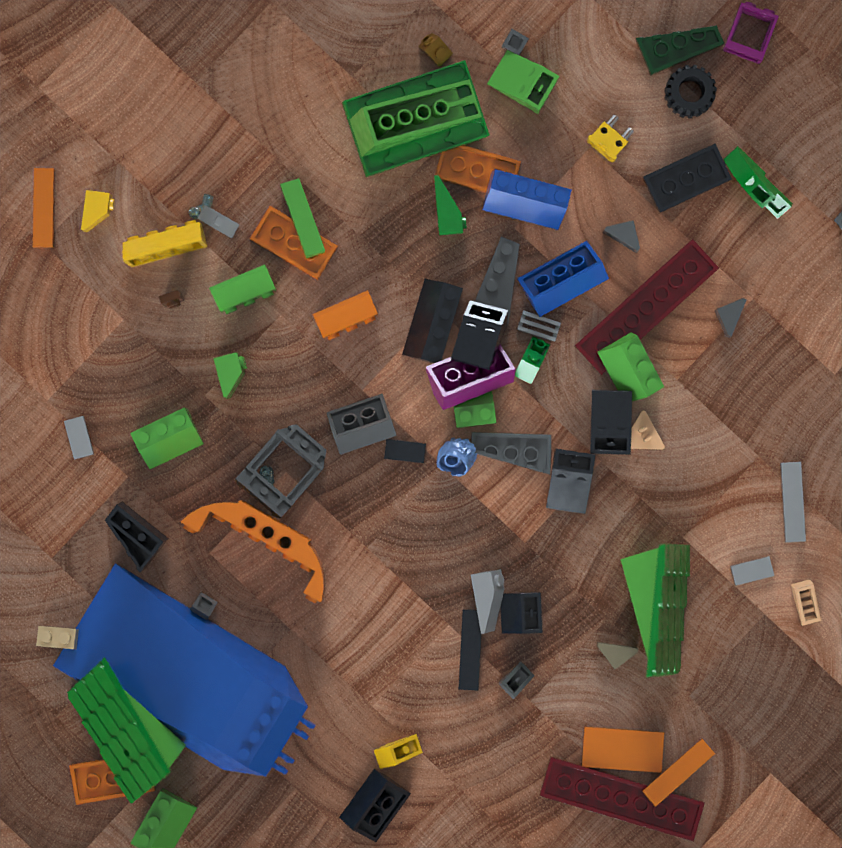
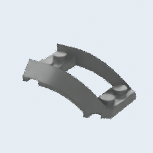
(264, 491)

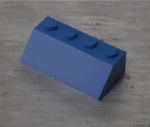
(526, 199)
(563, 278)

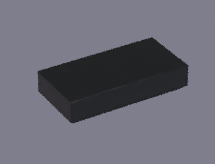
(405, 451)

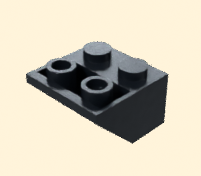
(521, 613)

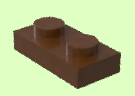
(171, 299)

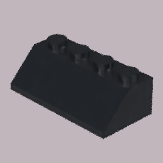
(432, 321)

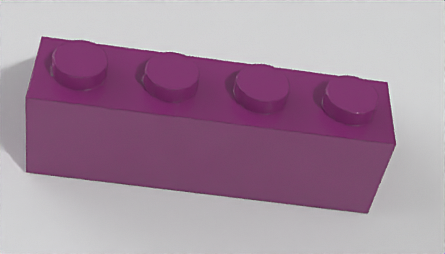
(459, 382)

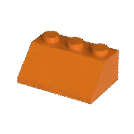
(346, 315)

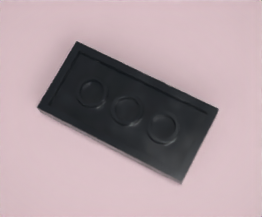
(687, 178)

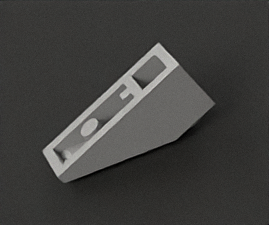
(488, 595)

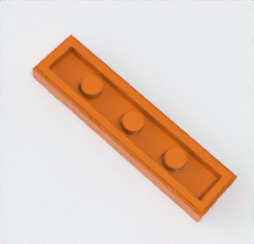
(43, 208)
(678, 772)

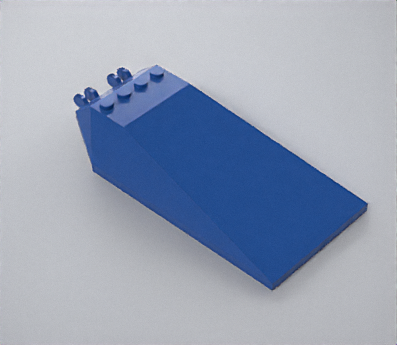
(190, 675)

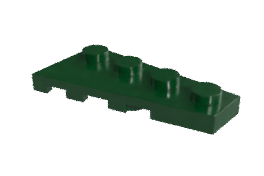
(677, 47)

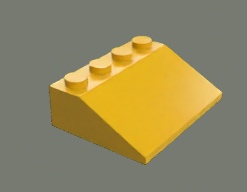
(164, 244)

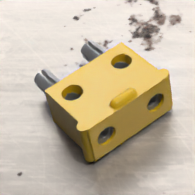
(607, 142)

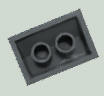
(361, 424)

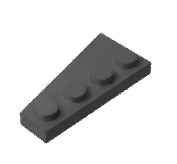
(500, 276)
(524, 450)

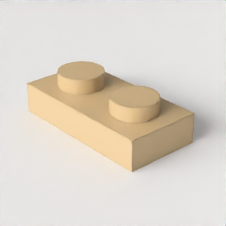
(57, 637)

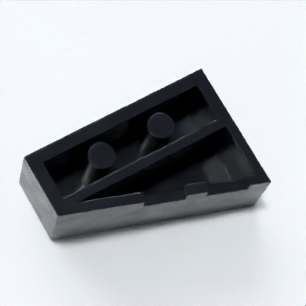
(136, 535)

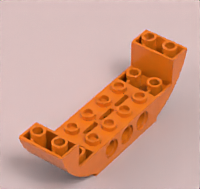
(238, 514)

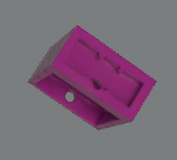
(743, 51)

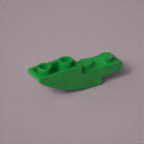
(755, 183)

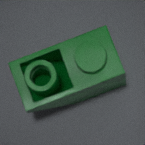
(532, 360)

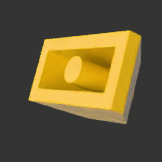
(96, 209)
(398, 751)

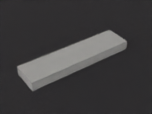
(793, 502)

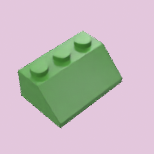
(243, 289)
(631, 367)
(167, 438)
(164, 822)

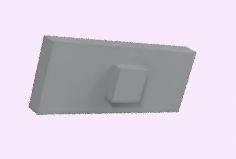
(218, 221)

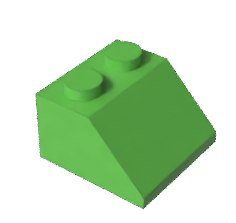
(230, 372)
(475, 411)

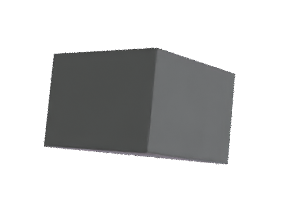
(624, 234)
(729, 316)
(516, 680)

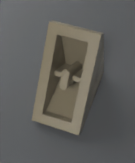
(616, 653)

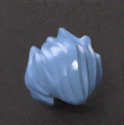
(456, 456)

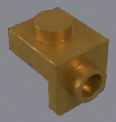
(435, 49)

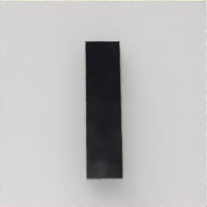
(470, 651)

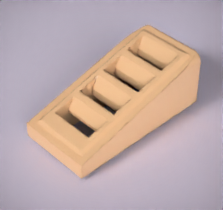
(800, 586)

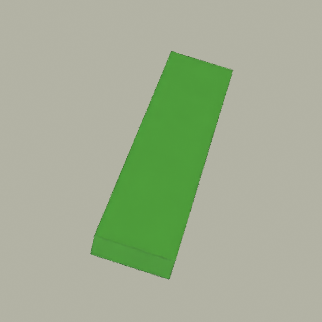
(302, 218)

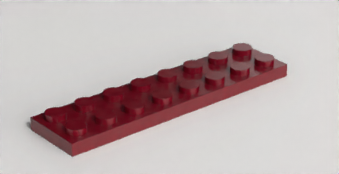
(650, 301)
(620, 799)

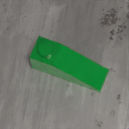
(449, 216)

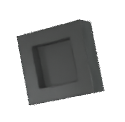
(515, 42)
(203, 606)

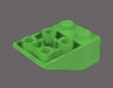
(523, 81)

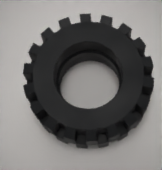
(694, 75)

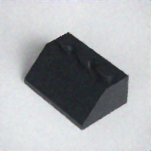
(374, 805)

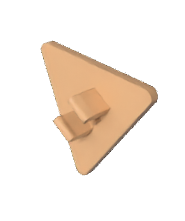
(644, 434)

